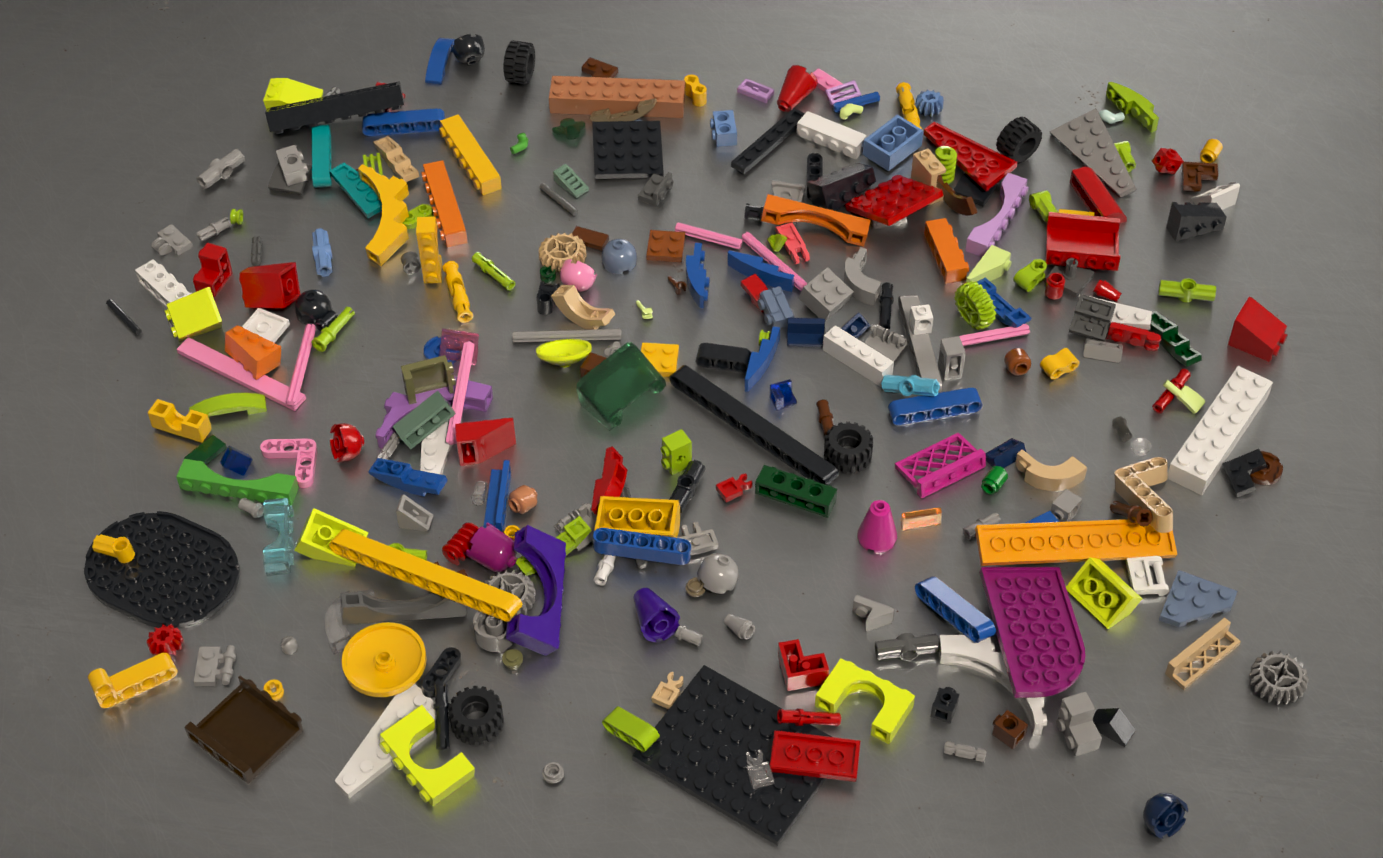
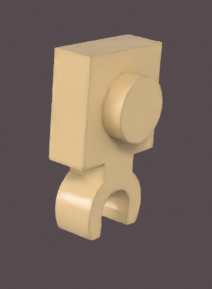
(667, 693)

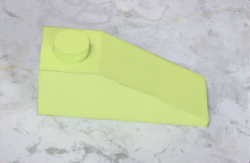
(991, 265)

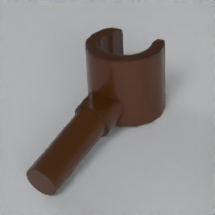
(680, 284)

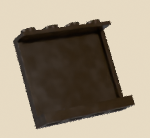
(246, 730)

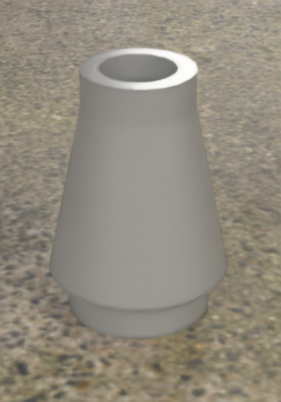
(741, 627)

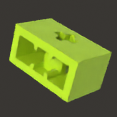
(676, 452)

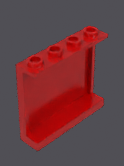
(1085, 238)

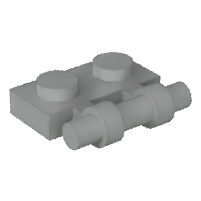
(208, 664)

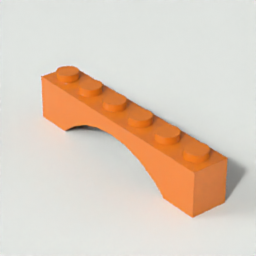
(848, 227)

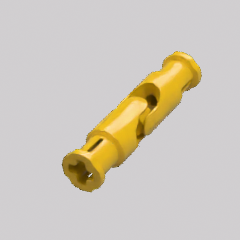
(908, 104)
(457, 291)

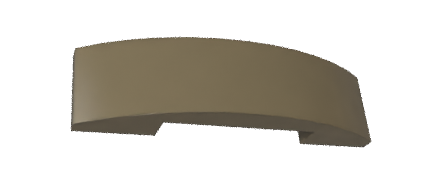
(631, 115)

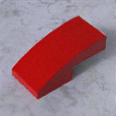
(754, 286)

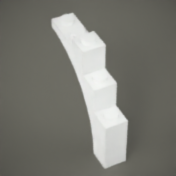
(982, 657)

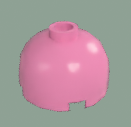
(577, 274)

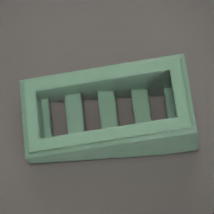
(565, 172)

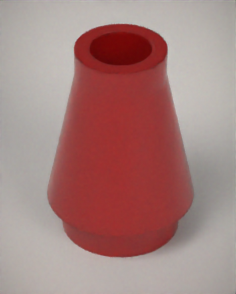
(1107, 291)

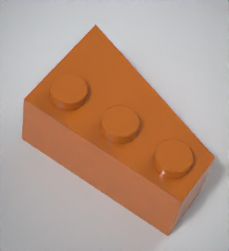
(252, 351)

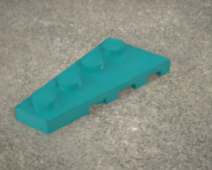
(356, 189)

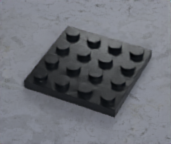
(627, 149)

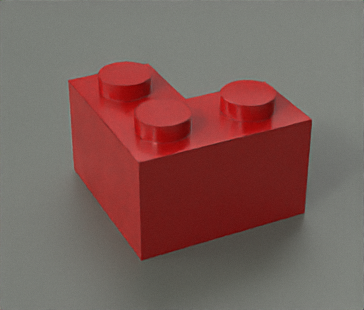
(214, 268)
(801, 670)

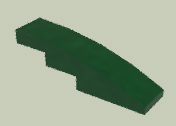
(1173, 341)

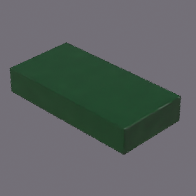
(207, 450)

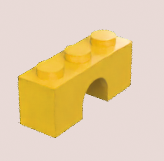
(166, 418)

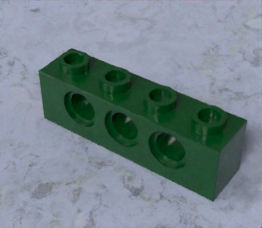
(796, 491)

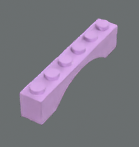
(985, 235)

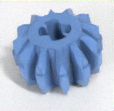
(929, 103)

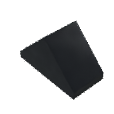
(1114, 725)

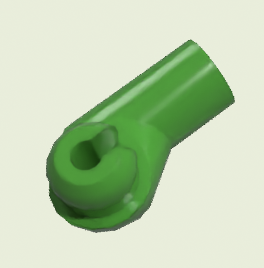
(521, 145)

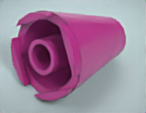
(877, 528)

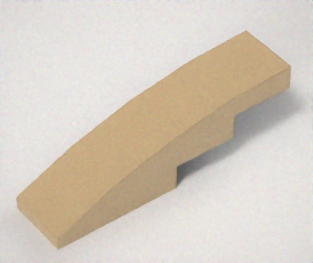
(396, 160)

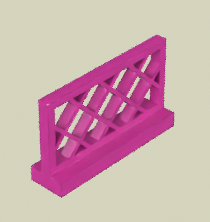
(948, 473)

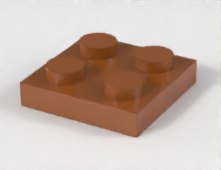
(665, 246)

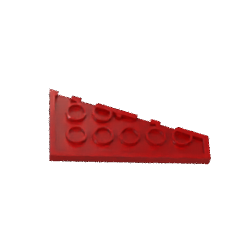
(975, 159)

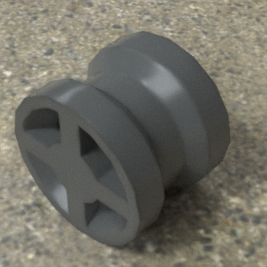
(410, 262)

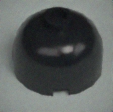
(468, 49)
(311, 306)

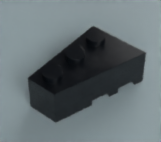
(1194, 220)

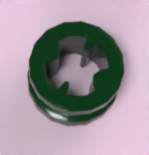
(547, 278)

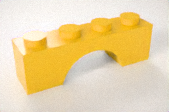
(428, 250)

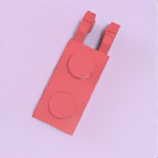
(794, 242)

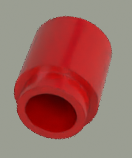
(1055, 286)

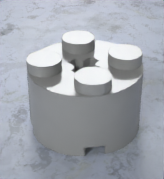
(490, 633)

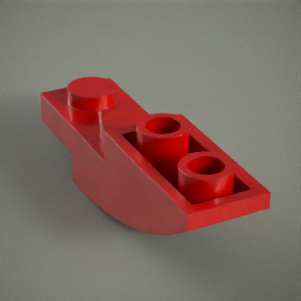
(612, 479)

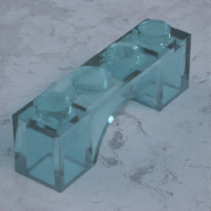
(278, 555)

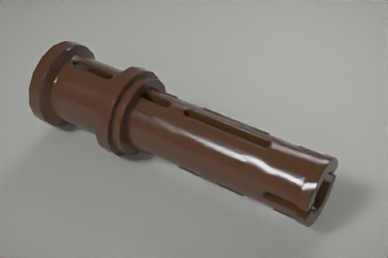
(1134, 513)

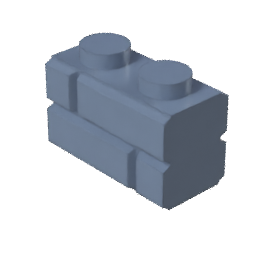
(775, 307)

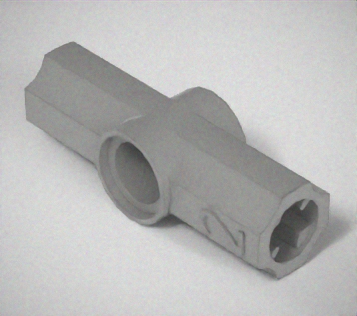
(220, 169)

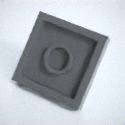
(1075, 277)

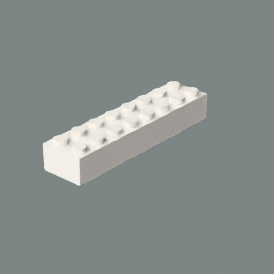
(1219, 430)

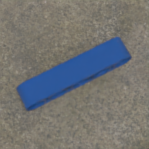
(402, 122)
(935, 407)
(673, 550)
(955, 609)

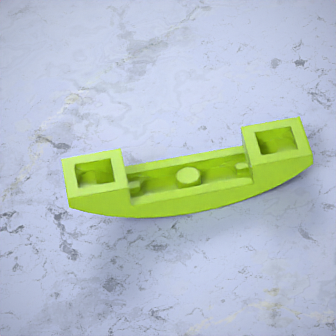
(230, 403)
(573, 535)

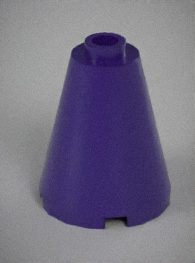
(655, 615)

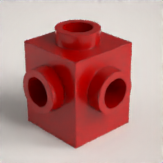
(1167, 161)

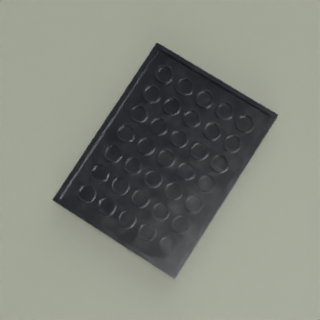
(706, 749)

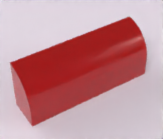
(1095, 194)

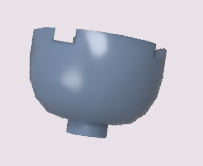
(619, 256)

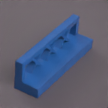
(498, 496)

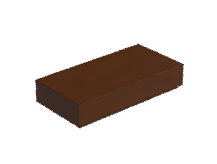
(591, 238)

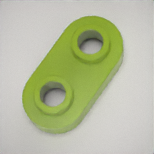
(422, 210)

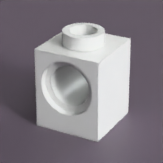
(921, 319)

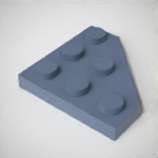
(1195, 599)

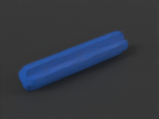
(860, 100)

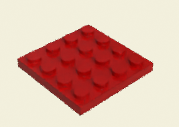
(894, 200)

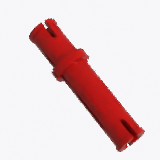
(1166, 397)
(802, 717)

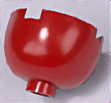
(346, 442)

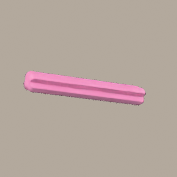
(709, 236)
(996, 334)

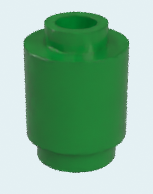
(994, 480)

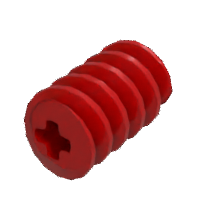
(456, 547)

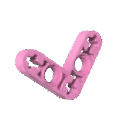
(301, 455)

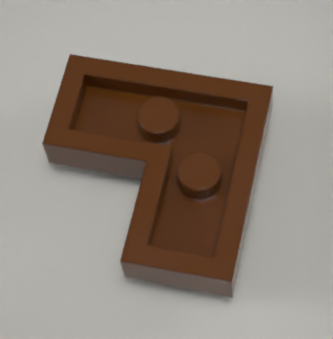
(599, 69)
(1195, 172)

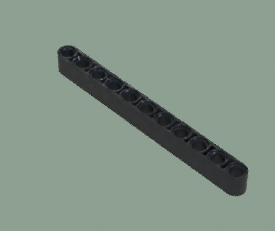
(753, 426)

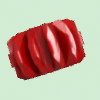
(165, 640)

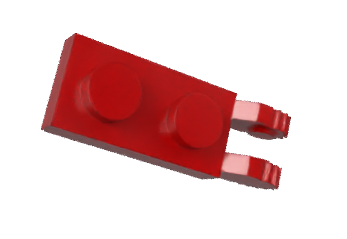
(1134, 336)

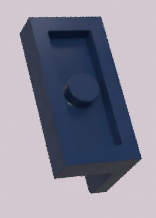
(805, 332)

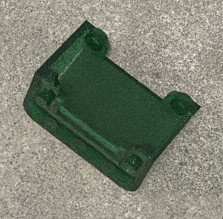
(618, 384)

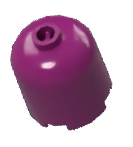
(492, 549)

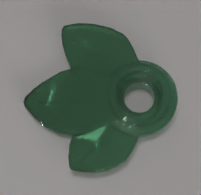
(569, 128)

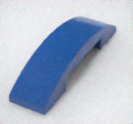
(437, 61)
(1004, 311)

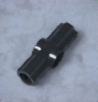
(687, 483)

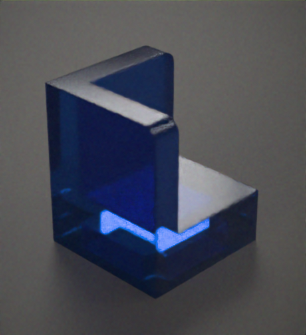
(782, 395)
(236, 460)

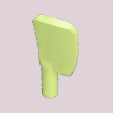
(1187, 396)

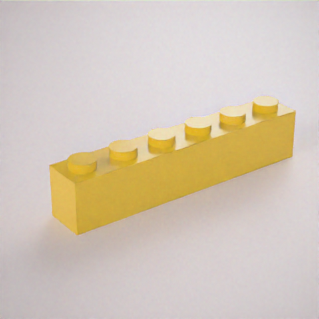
(470, 155)

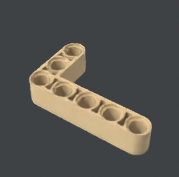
(1134, 485)

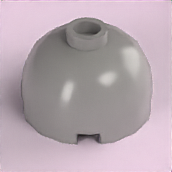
(718, 573)

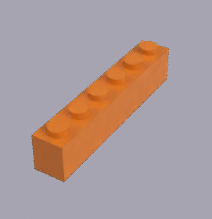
(444, 203)

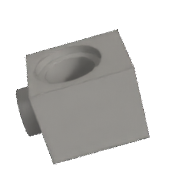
(1066, 506)

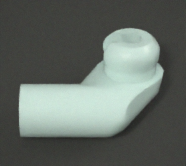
(1111, 118)

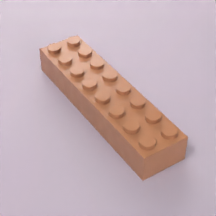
(592, 94)

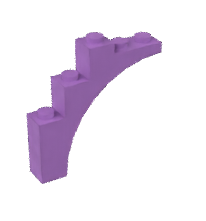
(477, 398)

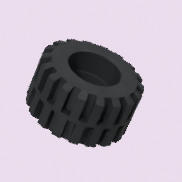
(519, 62)
(1019, 139)
(848, 435)
(476, 729)

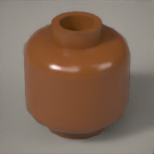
(1017, 361)

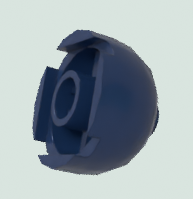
(1164, 814)

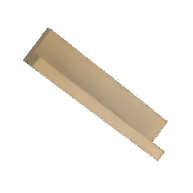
(1199, 647)

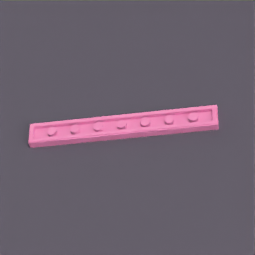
(235, 371)

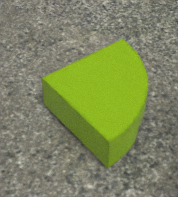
(777, 241)

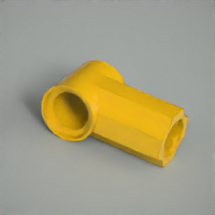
(115, 547)

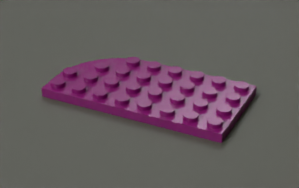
(1034, 628)

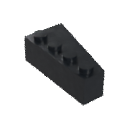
(840, 187)

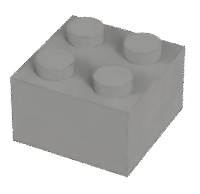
(825, 294)

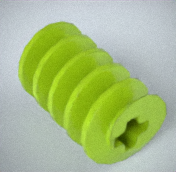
(947, 157)

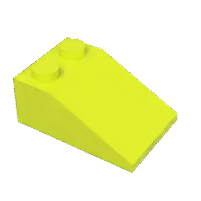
(287, 91)
(317, 535)

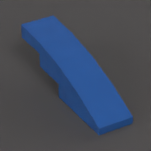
(768, 273)
(761, 360)

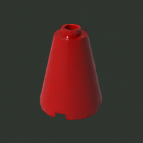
(796, 87)

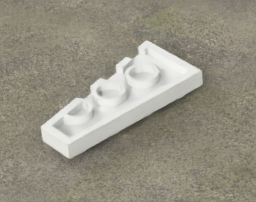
(1131, 316)
(435, 450)

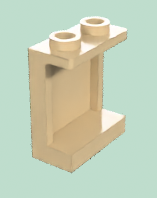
(926, 169)

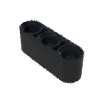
(814, 169)
(723, 357)

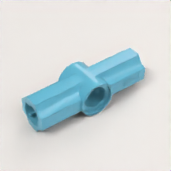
(919, 385)

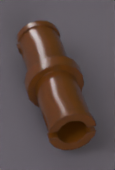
(825, 417)

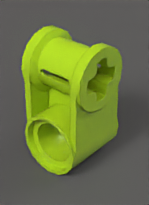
(1031, 275)

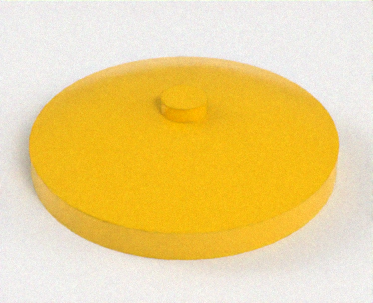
(384, 659)

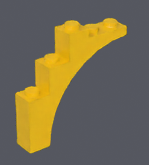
(391, 231)

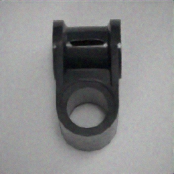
(545, 303)

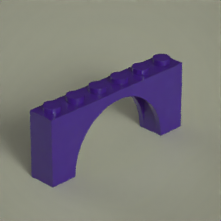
(548, 558)

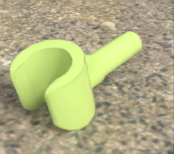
(646, 312)

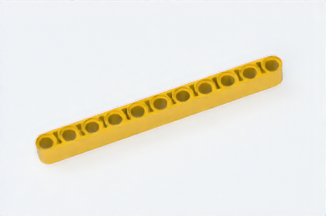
(426, 575)

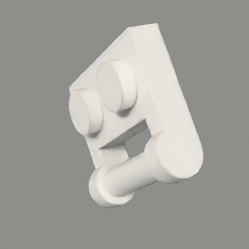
(1141, 578)

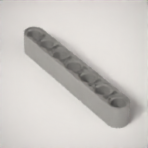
(919, 345)

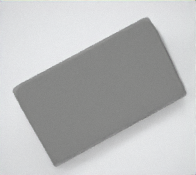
(1103, 350)

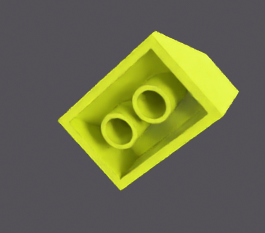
(1103, 592)

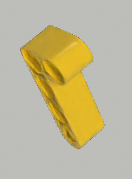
(132, 680)

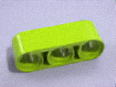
(630, 729)

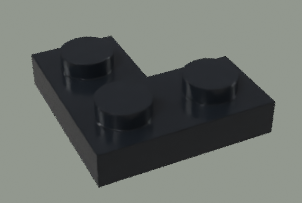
(1239, 471)

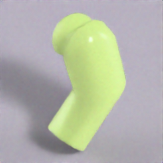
(848, 109)

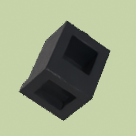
(945, 704)

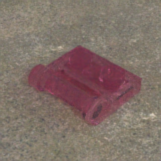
(454, 340)

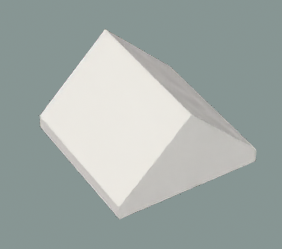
(1222, 195)

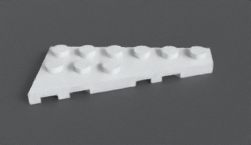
(369, 758)

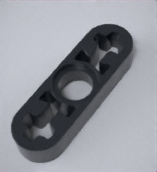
(441, 663)

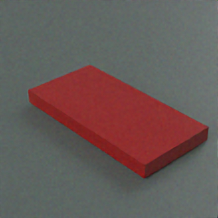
(815, 756)

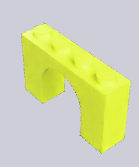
(848, 679)
(432, 783)

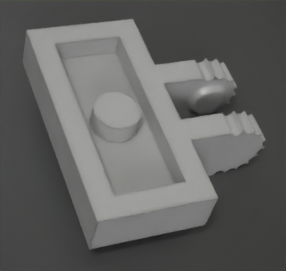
(170, 240)
(700, 540)

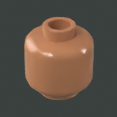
(522, 499)

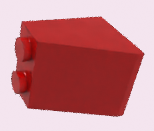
(270, 285)
(1257, 331)

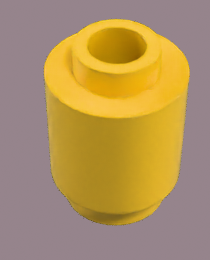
(1211, 151)

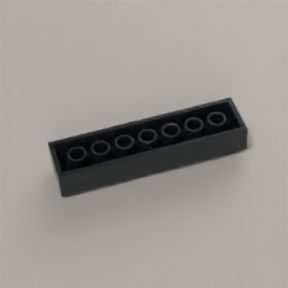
(334, 106)

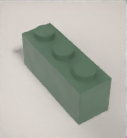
(424, 419)

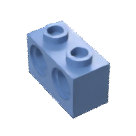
(724, 128)

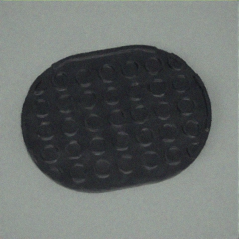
(176, 574)

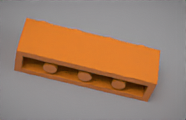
(946, 250)

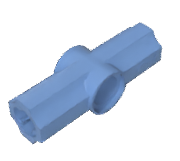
(322, 252)

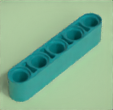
(321, 156)

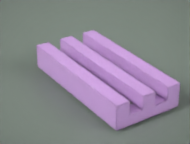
(755, 90)
(831, 97)

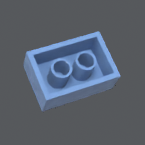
(892, 142)

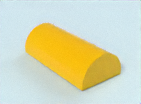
(639, 515)

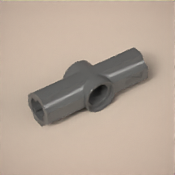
(907, 646)

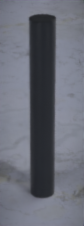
(120, 313)

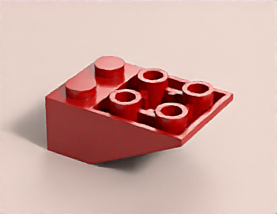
(483, 439)

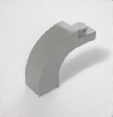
(864, 288)

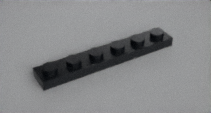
(767, 141)

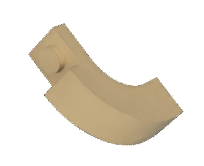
(579, 311)
(1050, 477)

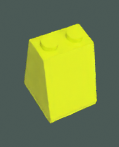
(193, 315)

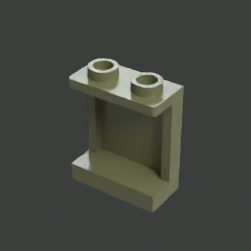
(427, 376)

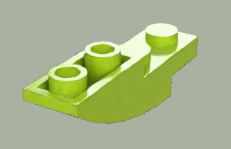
(1132, 102)

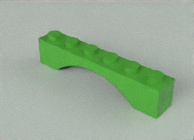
(198, 477)

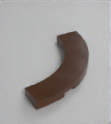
(958, 203)

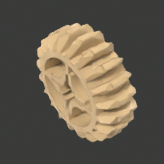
(561, 248)

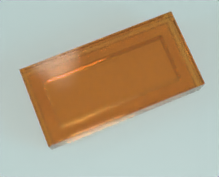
(921, 519)

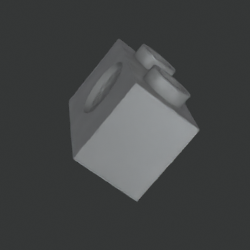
(291, 165)
(951, 358)

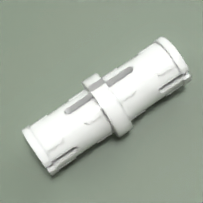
(605, 566)

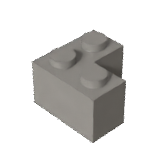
(1077, 724)

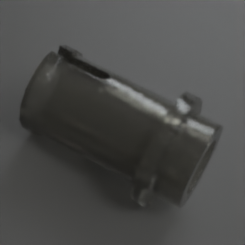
(1119, 424)

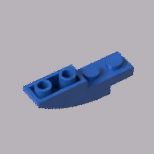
(696, 276)
(407, 479)

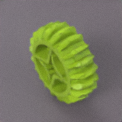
(975, 305)

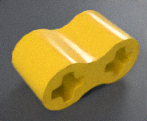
(695, 90)
(1059, 363)

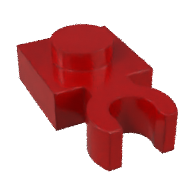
(733, 488)

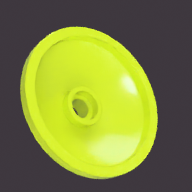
(563, 351)

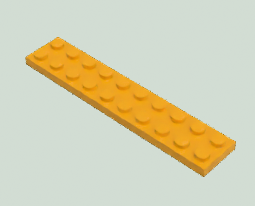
(1070, 542)

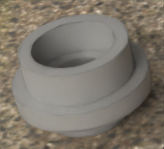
(550, 768)

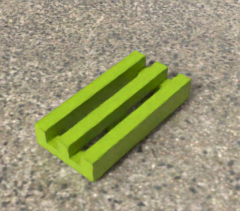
(373, 158)

